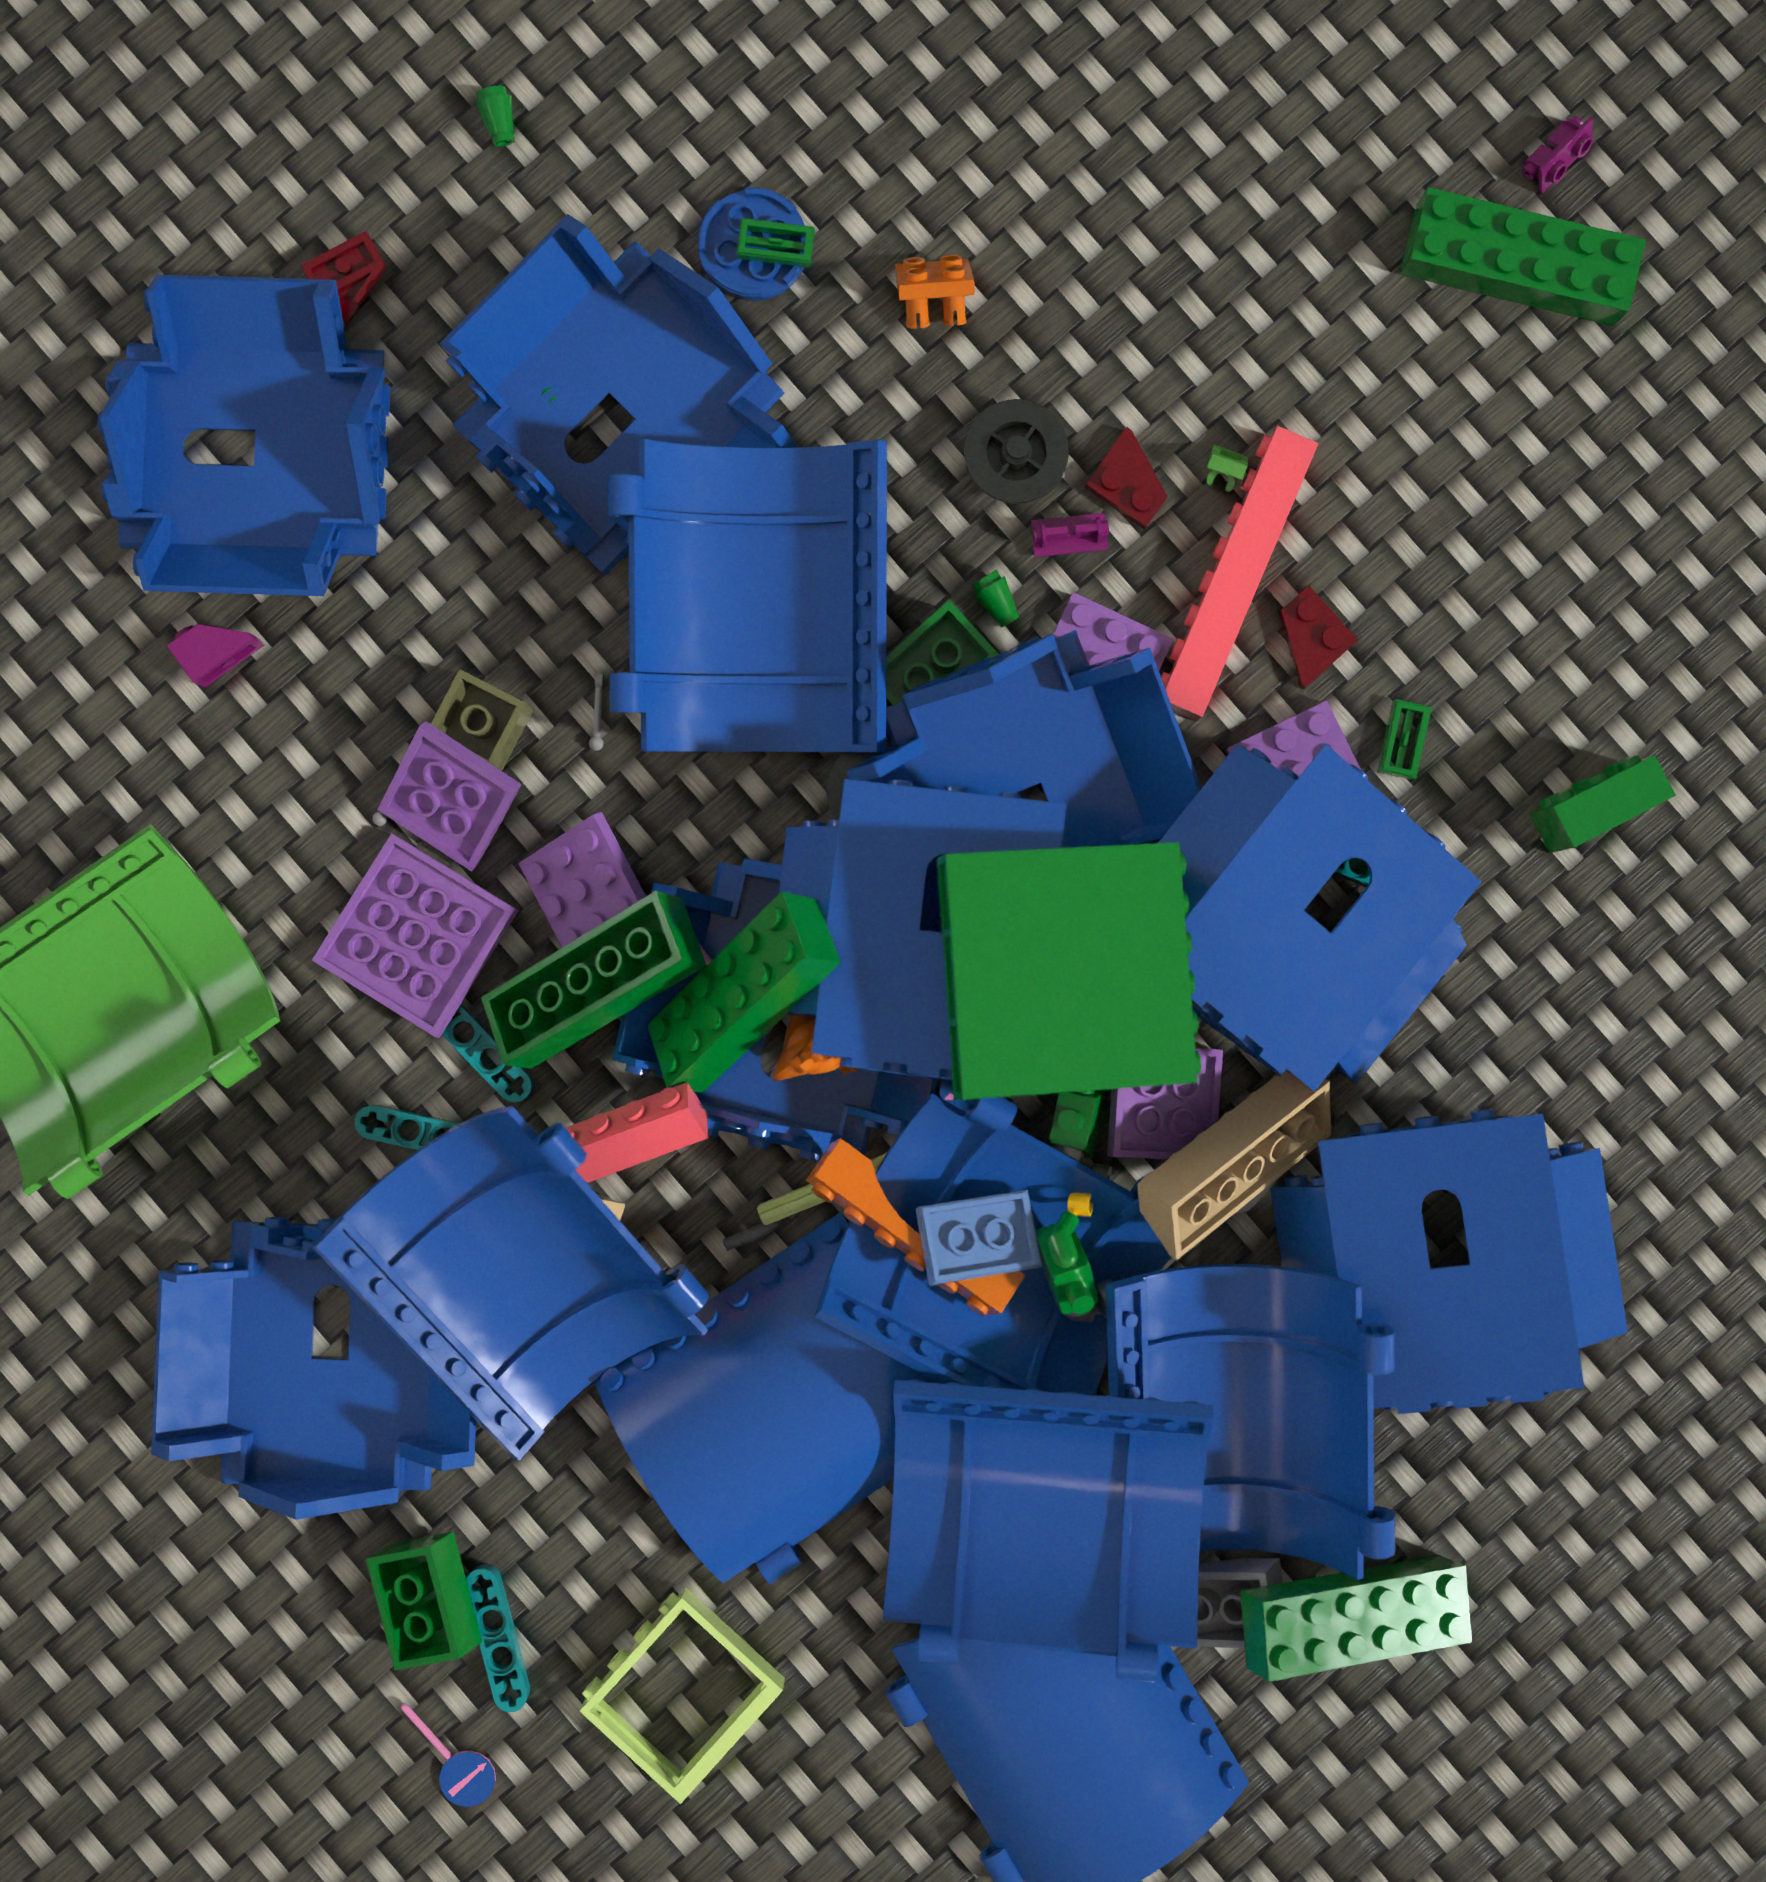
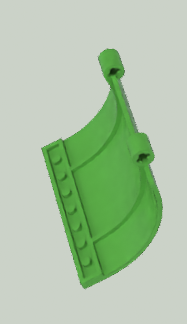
(118, 1008)

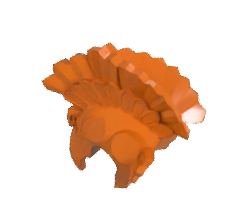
(797, 1049)

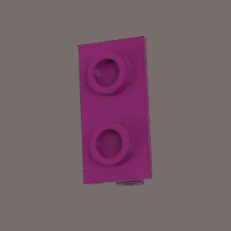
(1570, 141)
(1069, 535)

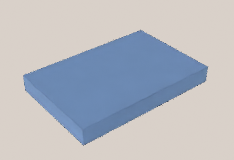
(978, 1237)

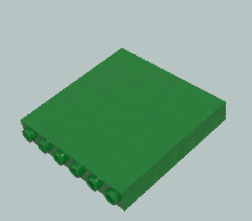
(1067, 970)

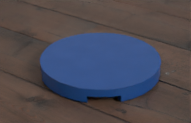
(719, 244)

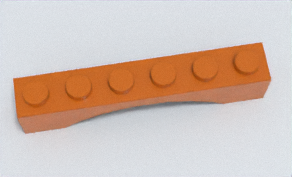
(852, 1183)

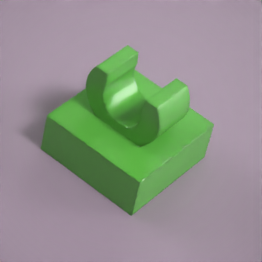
(1227, 463)

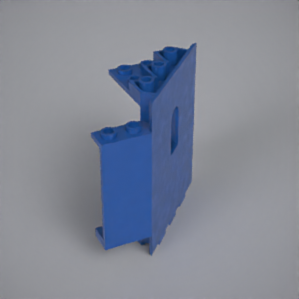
(595, 329)
(261, 362)
(1045, 716)
(869, 873)
(1267, 970)
(795, 1111)
(1535, 1244)
(293, 1426)

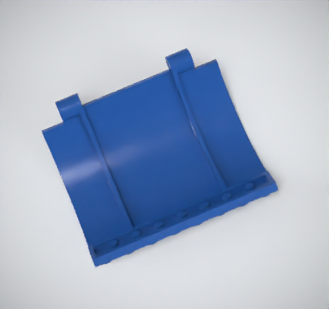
(756, 597)
(507, 1272)
(1031, 1344)
(1288, 1396)
(761, 1418)
(1046, 1521)
(1068, 1761)

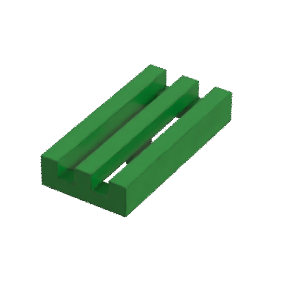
(770, 256)
(1397, 770)

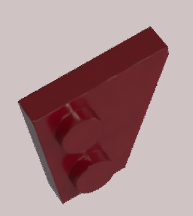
(355, 268)
(1128, 481)
(1313, 635)

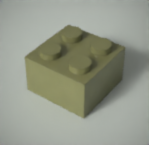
(482, 718)

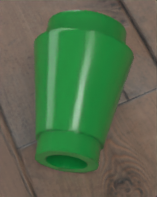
(497, 114)
(996, 598)

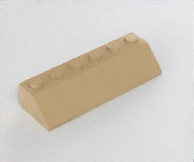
(1233, 1161)

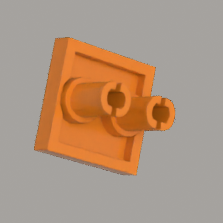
(936, 279)

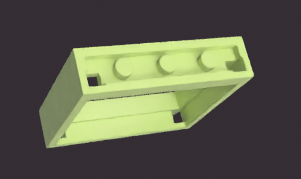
(641, 1751)

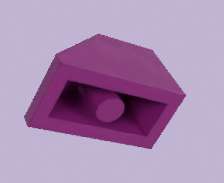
(211, 651)

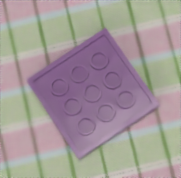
(415, 935)

